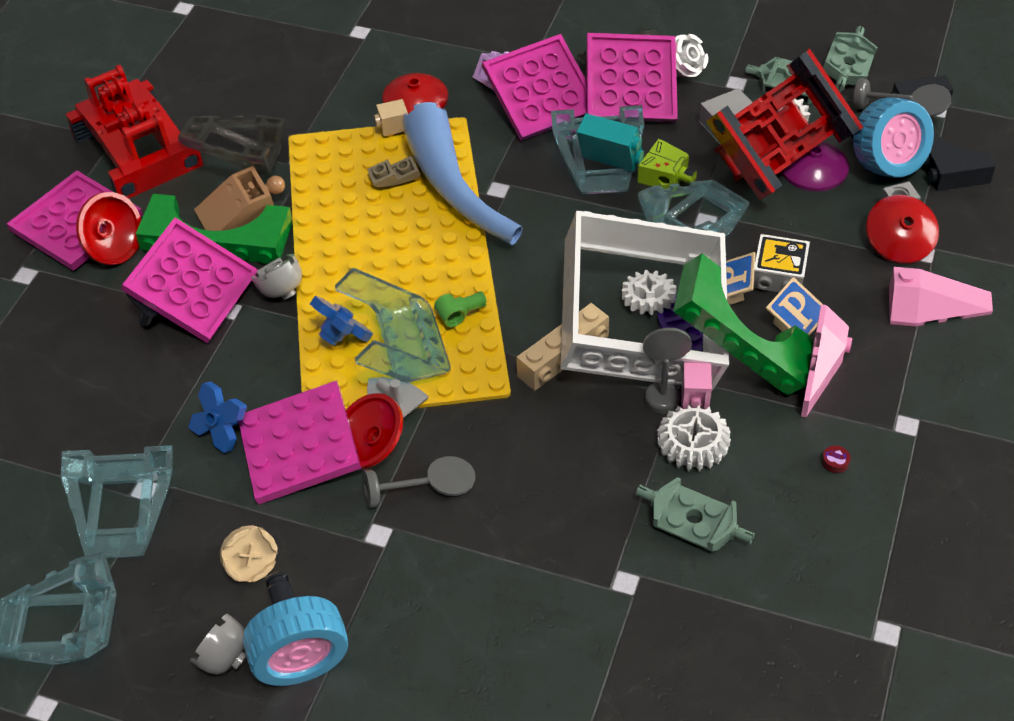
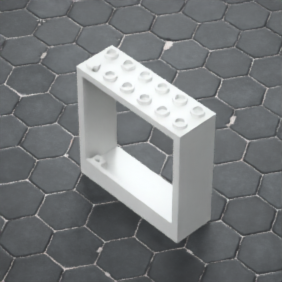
(637, 240)

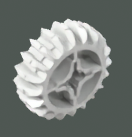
(677, 432)

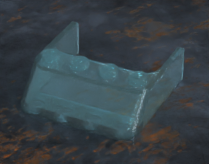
(407, 325)

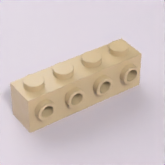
(543, 359)

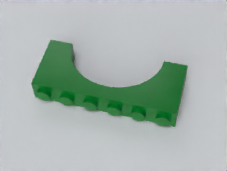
(257, 241)
(705, 307)

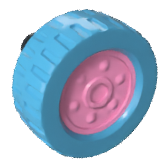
(893, 137)
(293, 636)

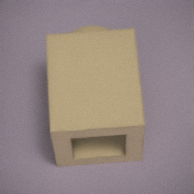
(390, 117)

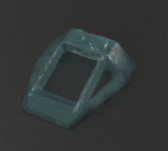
(593, 181)
(657, 200)
(117, 469)
(92, 577)

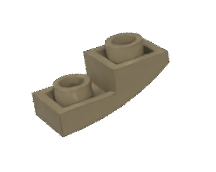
(397, 173)

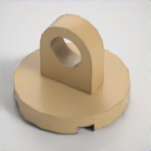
(248, 553)

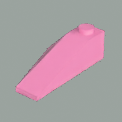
(925, 296)
(827, 355)

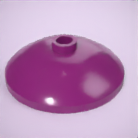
(818, 169)

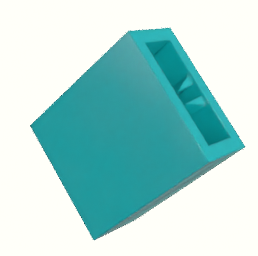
(610, 142)

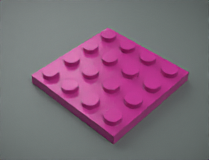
(632, 73)
(537, 82)
(52, 219)
(190, 280)
(298, 442)

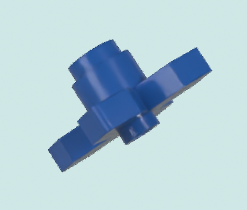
(338, 322)
(217, 417)

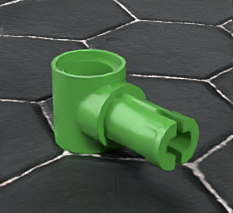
(454, 310)

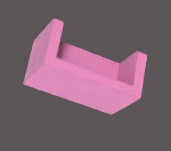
(696, 385)

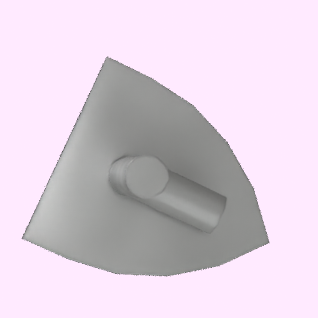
(403, 393)

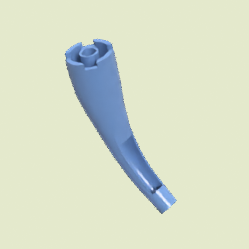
(434, 151)

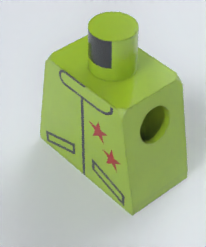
(665, 166)

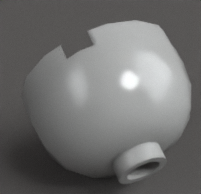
(279, 278)
(221, 648)

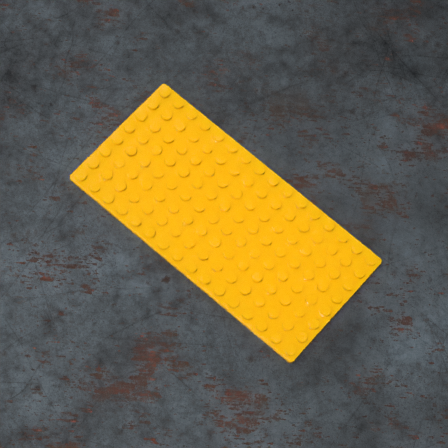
(399, 236)

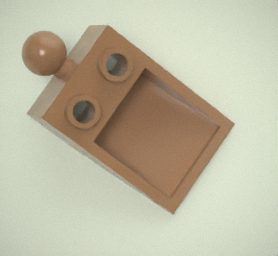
(238, 200)

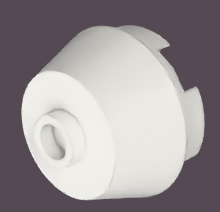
(689, 56)

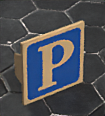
(739, 277)
(794, 307)

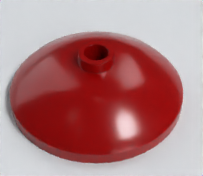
(416, 89)
(119, 224)
(894, 238)
(375, 426)

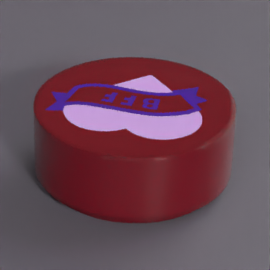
(836, 459)

